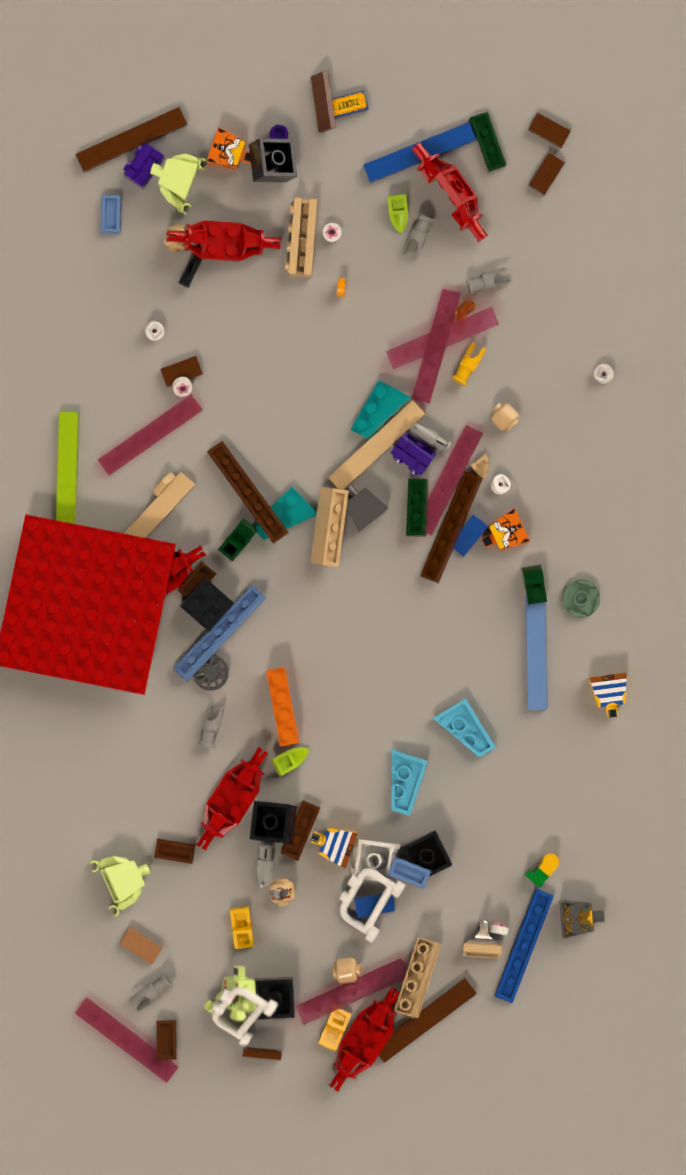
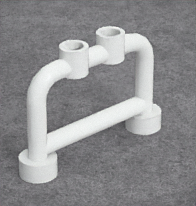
(348, 896)
(226, 998)

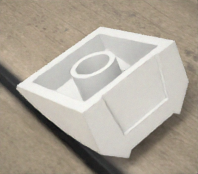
(374, 856)

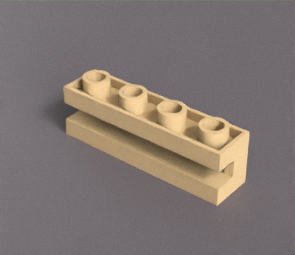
(302, 238)
(329, 526)
(418, 977)

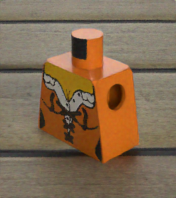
(227, 151)
(506, 532)

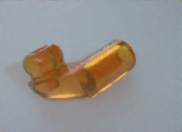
(464, 309)

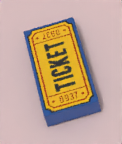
(349, 104)

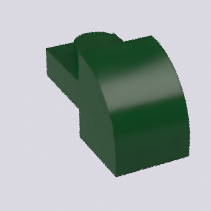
(238, 540)
(534, 584)

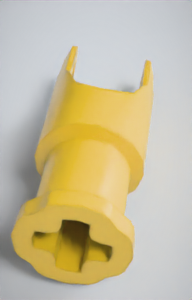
(468, 365)

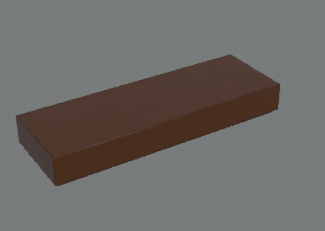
(323, 102)
(303, 825)

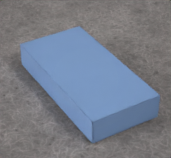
(111, 214)
(409, 872)

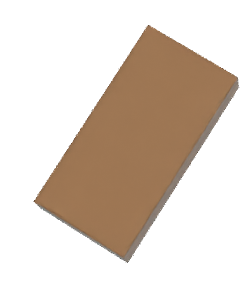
(141, 945)

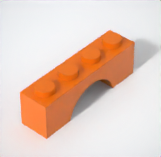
(282, 706)

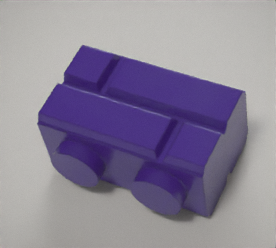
(139, 169)
(413, 454)

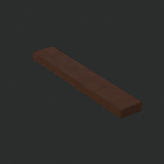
(131, 139)
(248, 492)
(451, 527)
(428, 1018)

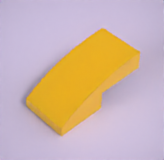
(241, 927)
(334, 1029)

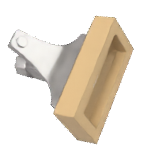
(482, 945)

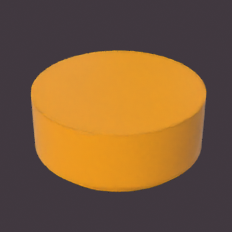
(341, 287)

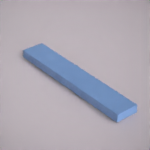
(219, 633)
(536, 656)

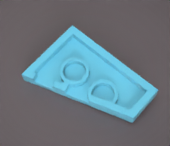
(466, 727)
(406, 781)

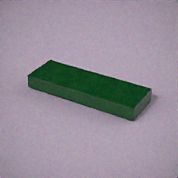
(488, 142)
(417, 508)

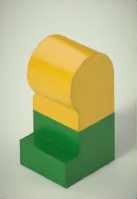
(547, 866)

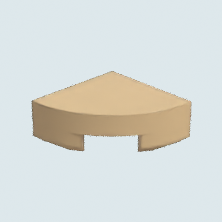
(481, 466)
(163, 484)

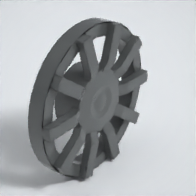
(211, 673)

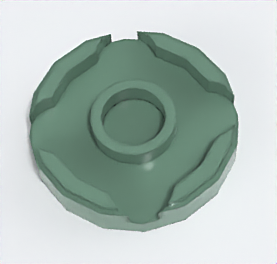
(581, 598)

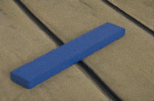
(406, 157)
(524, 945)

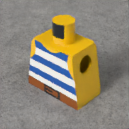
(609, 692)
(335, 845)

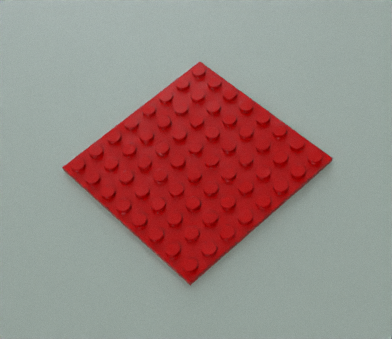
(85, 604)

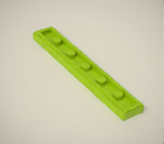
(67, 467)

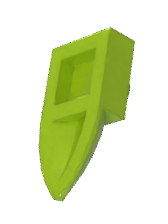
(398, 211)
(289, 760)

